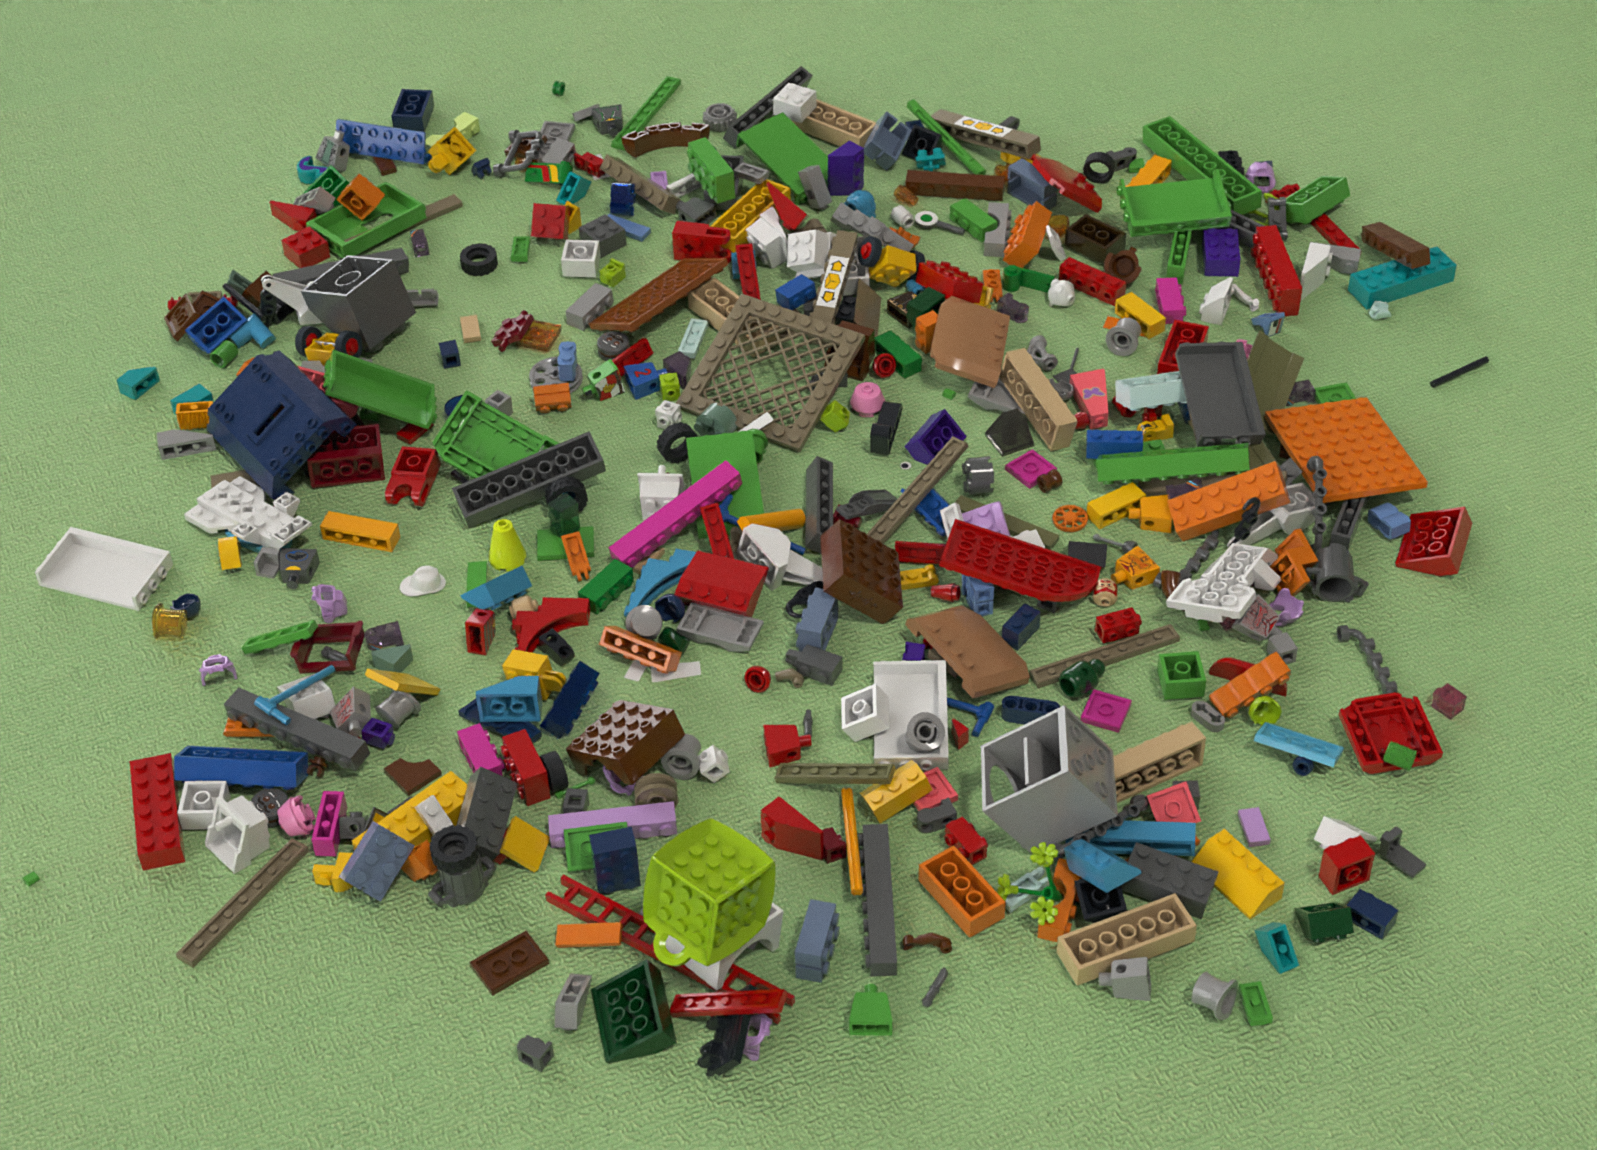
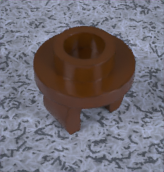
(317, 763)

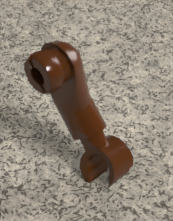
(929, 938)

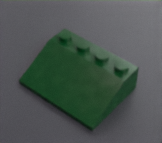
(633, 1013)

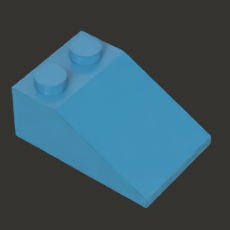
(511, 701)

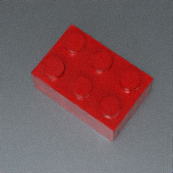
(525, 767)

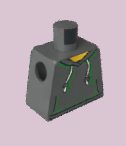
(608, 119)

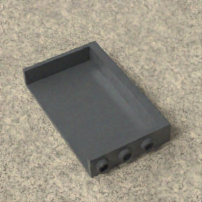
(1219, 393)

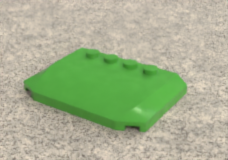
(485, 439)

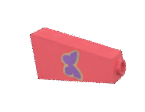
(1091, 396)

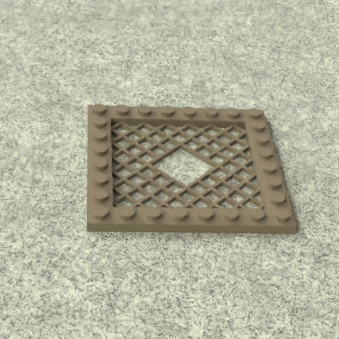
(746, 306)

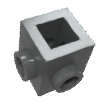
(348, 823)

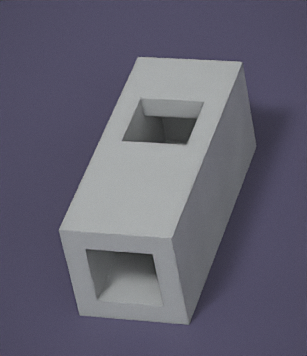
(815, 187)

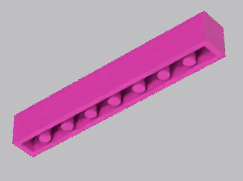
(675, 515)

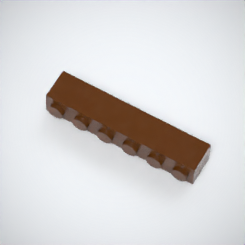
(955, 185)
(1396, 245)

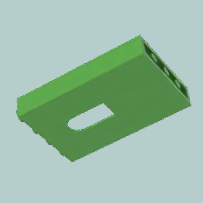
(342, 224)

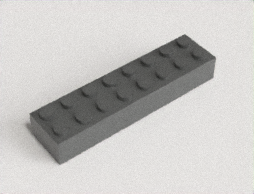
(527, 479)

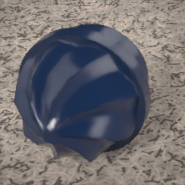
(1303, 766)

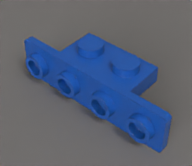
(930, 508)

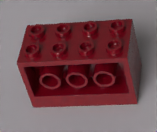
(348, 459)

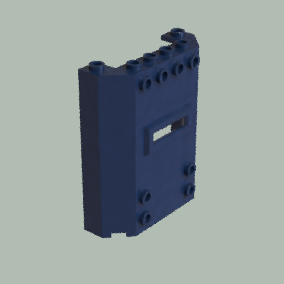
(293, 433)

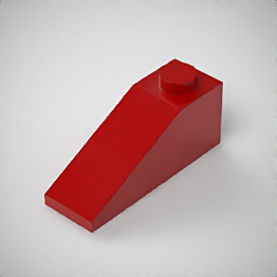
(292, 215)

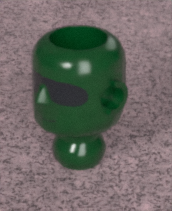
(1081, 678)

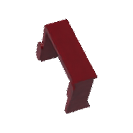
(330, 633)

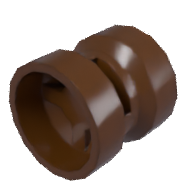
(1049, 480)

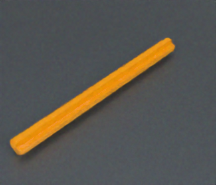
(852, 841)

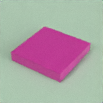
(1029, 467)
(1106, 711)

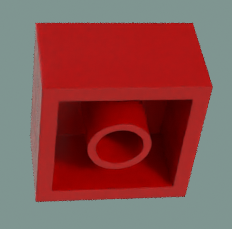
(550, 221)
(305, 248)
(1346, 864)

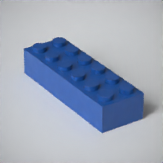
(241, 766)

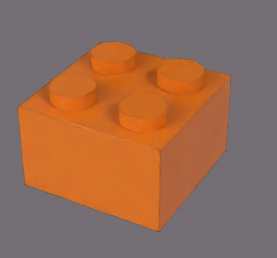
(360, 197)

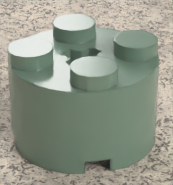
(715, 420)

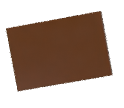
(181, 316)
(509, 963)

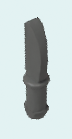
(934, 989)

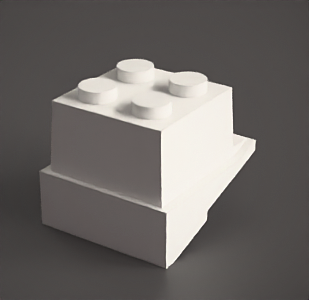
(768, 239)
(809, 252)
(658, 490)
(237, 833)

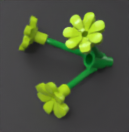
(1042, 909)

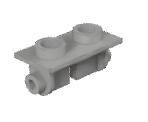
(428, 297)

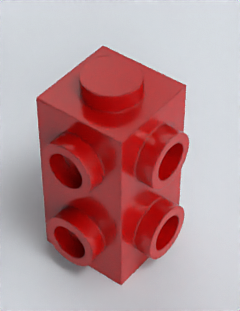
(1117, 625)
(966, 840)

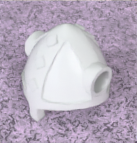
(1061, 293)

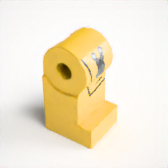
(1157, 429)

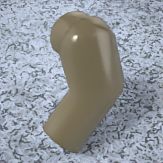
(795, 677)

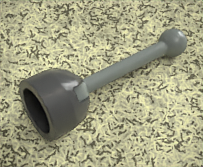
(1126, 546)

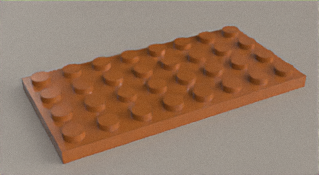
(658, 294)

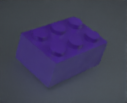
(1221, 252)

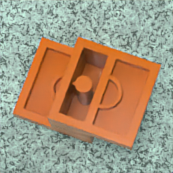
(1294, 557)

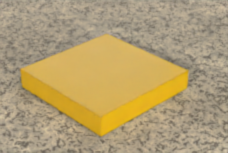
(524, 844)

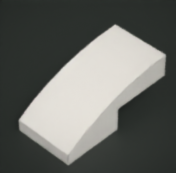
(1055, 243)

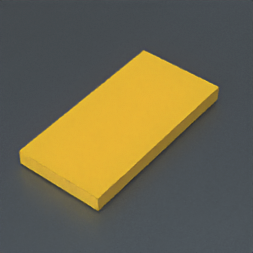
(402, 682)

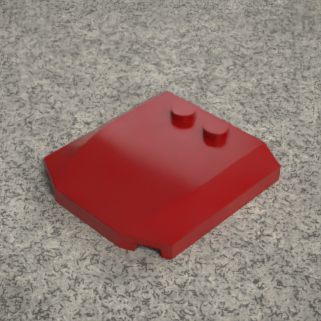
(1070, 182)
(1386, 718)

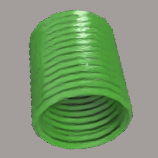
(224, 354)
(1400, 756)

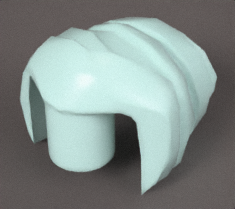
(1379, 310)

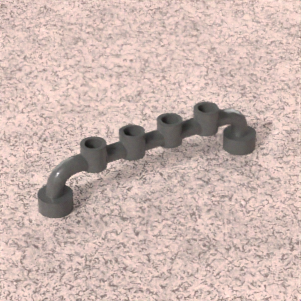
(1315, 465)
(1193, 563)
(1373, 659)
(1137, 804)

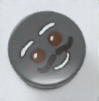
(612, 344)
(269, 802)

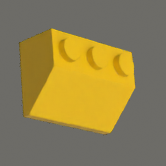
(905, 788)

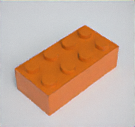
(1027, 235)
(961, 891)

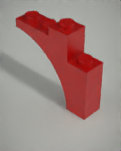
(553, 613)

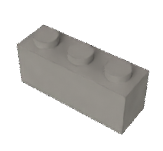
(589, 306)

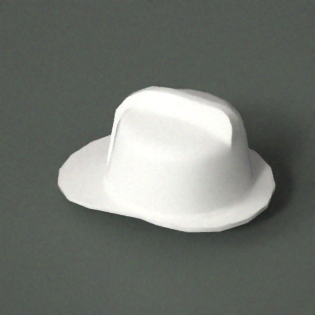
(423, 581)

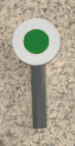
(929, 219)

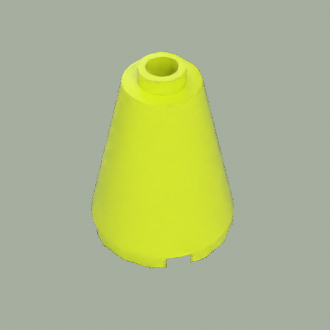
(506, 547)

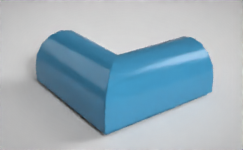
(254, 329)

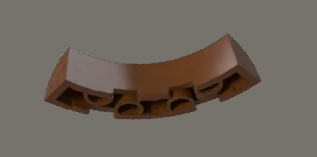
(663, 136)

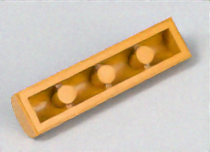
(780, 520)

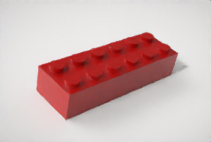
(1276, 270)
(155, 812)

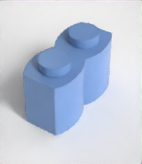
(567, 361)
(1389, 520)

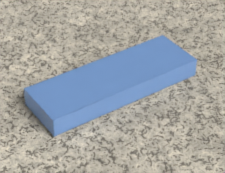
(632, 229)

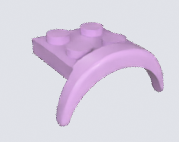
(988, 517)

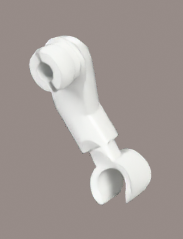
(1245, 298)

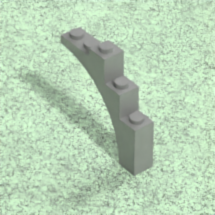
(862, 224)

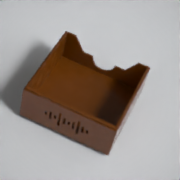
(861, 572)
(627, 739)

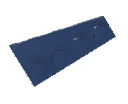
(471, 713)

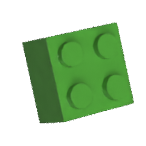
(1181, 675)

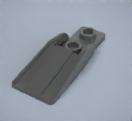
(867, 503)

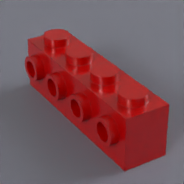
(1092, 281)

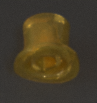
(169, 622)

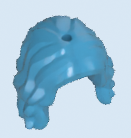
(863, 202)

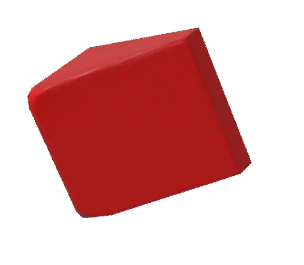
(960, 733)

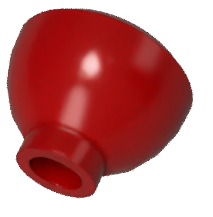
(884, 365)
(757, 679)

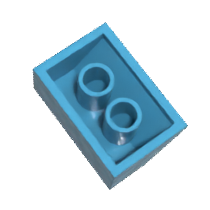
(499, 589)
(1098, 865)

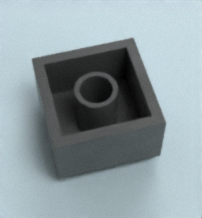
(606, 231)

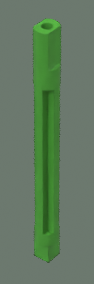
(947, 139)

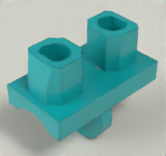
(930, 162)

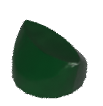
(674, 639)

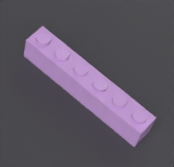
(646, 821)

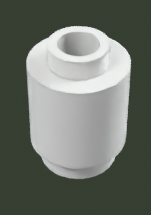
(902, 217)

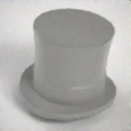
(1123, 337)
(644, 621)
(397, 708)
(924, 732)
(682, 758)
(1215, 994)

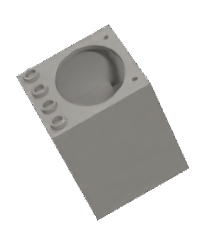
(1058, 777)

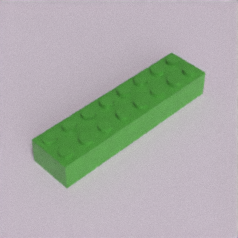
(1173, 462)

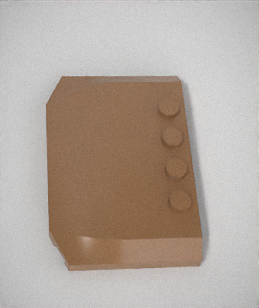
(970, 341)
(972, 650)

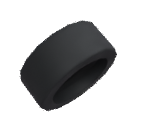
(1096, 177)
(555, 771)

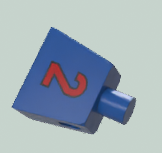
(643, 379)

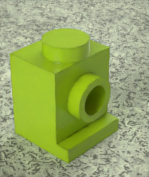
(612, 273)

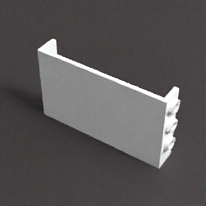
(104, 568)
(911, 690)

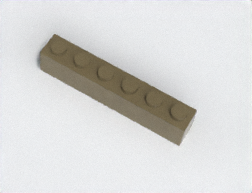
(643, 185)

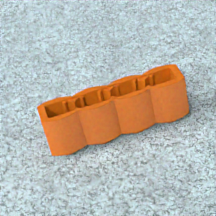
(1249, 685)

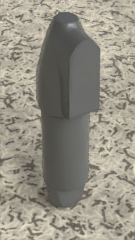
(807, 721)

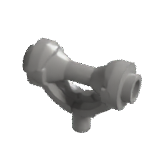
(1047, 361)

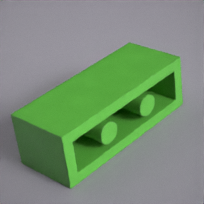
(972, 219)

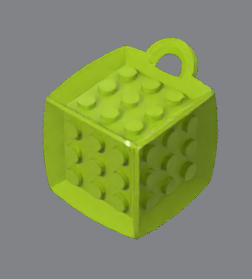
(707, 893)

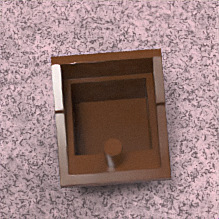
(860, 365)

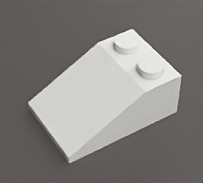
(1315, 267)
(312, 701)

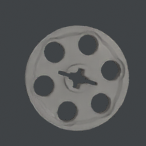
(551, 374)

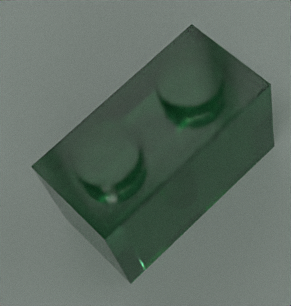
(563, 515)

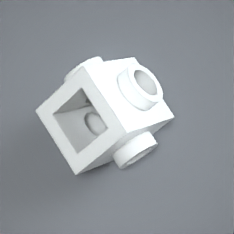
(668, 414)
(713, 763)

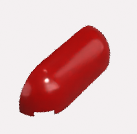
(1230, 667)

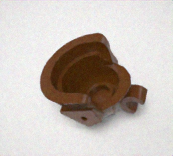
(1123, 265)

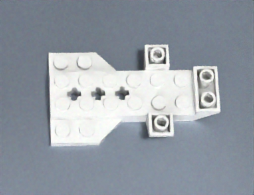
(244, 513)
(1226, 584)

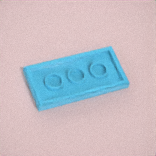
(1299, 744)

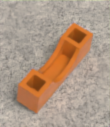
(1064, 882)

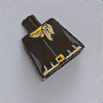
(897, 307)

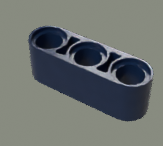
(1024, 709)

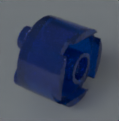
(622, 198)

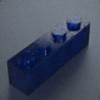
(569, 700)

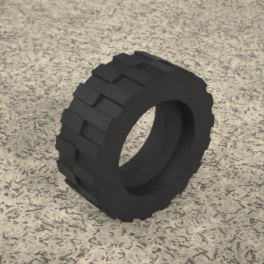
(478, 251)
(671, 434)
(565, 485)
(451, 835)

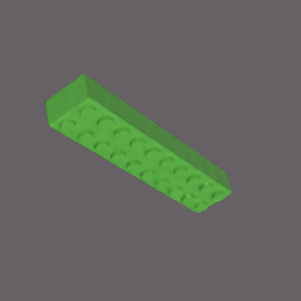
(1198, 161)

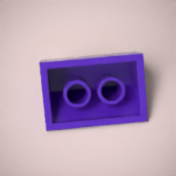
(846, 169)
(933, 436)

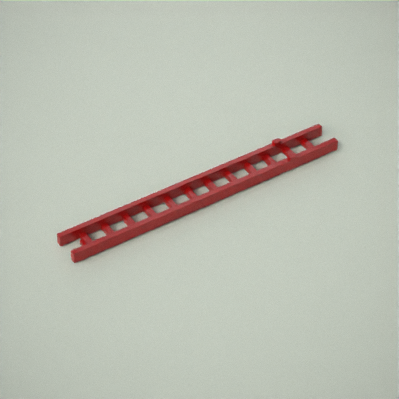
(635, 942)

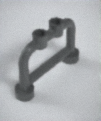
(515, 137)

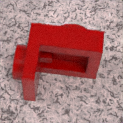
(1151, 414)

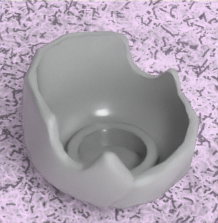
(1064, 389)

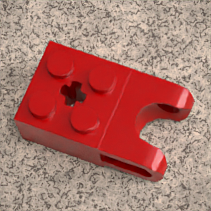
(700, 241)
(413, 475)

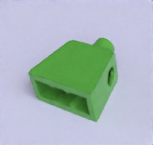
(870, 1013)

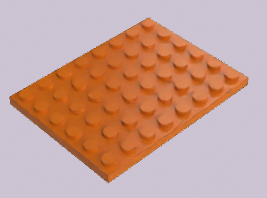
(1354, 445)

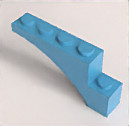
(658, 577)

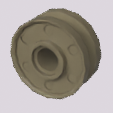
(655, 789)

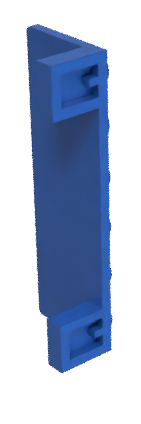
(384, 141)

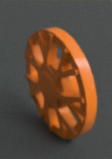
(1070, 518)

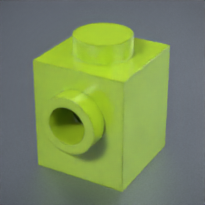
(669, 386)
(835, 416)

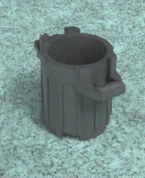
(1335, 575)
(462, 886)

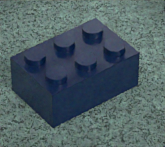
(413, 109)
(615, 860)

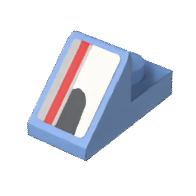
(1270, 322)

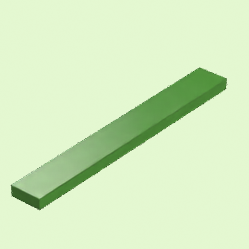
(648, 109)

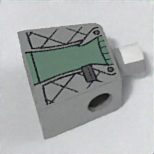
(334, 151)

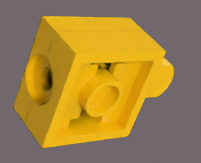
(450, 152)
(532, 664)

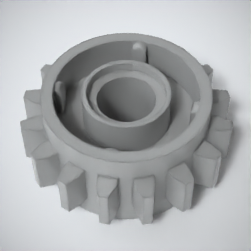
(719, 116)

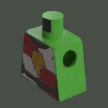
(604, 382)

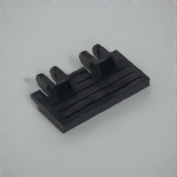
(729, 1041)

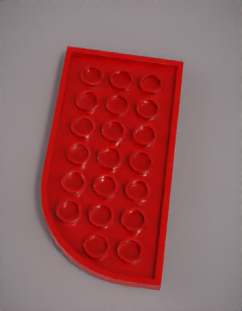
(1017, 564)

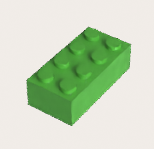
(711, 170)
(1316, 199)

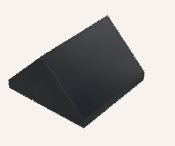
(921, 139)

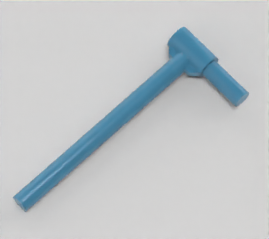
(269, 706)

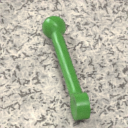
(559, 794)

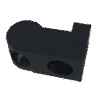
(556, 647)

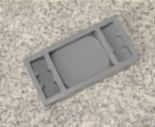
(993, 398)
(719, 627)

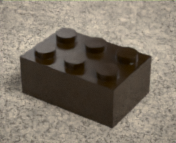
(1094, 238)

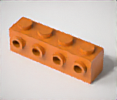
(640, 648)

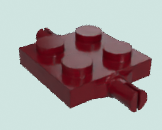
(512, 330)

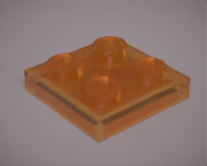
(540, 336)

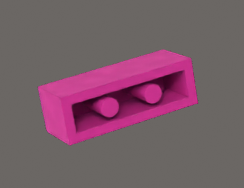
(1170, 299)
(478, 750)
(327, 827)

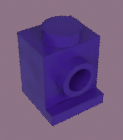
(914, 652)
(378, 733)

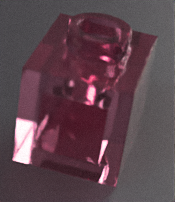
(1448, 701)

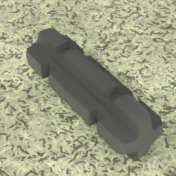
(335, 655)

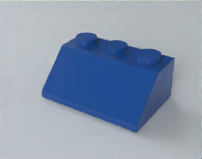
(215, 326)
(1112, 442)

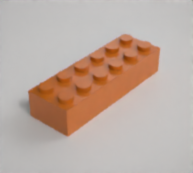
(1223, 501)

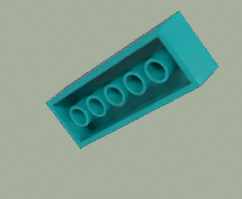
(1395, 281)

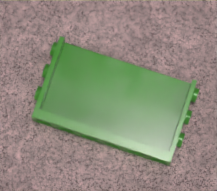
(784, 151)
(1175, 206)
(380, 389)
(738, 449)

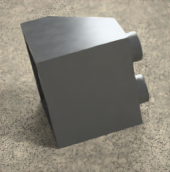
(361, 298)

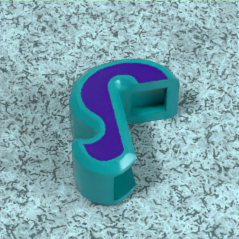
(307, 171)

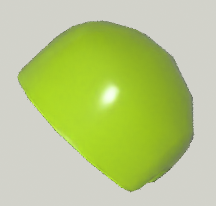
(1264, 710)

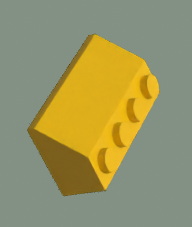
(1240, 874)

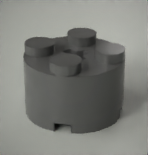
(978, 475)

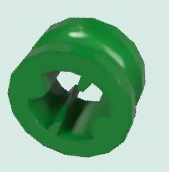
(558, 88)

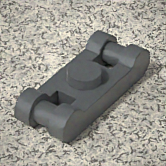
(1278, 217)

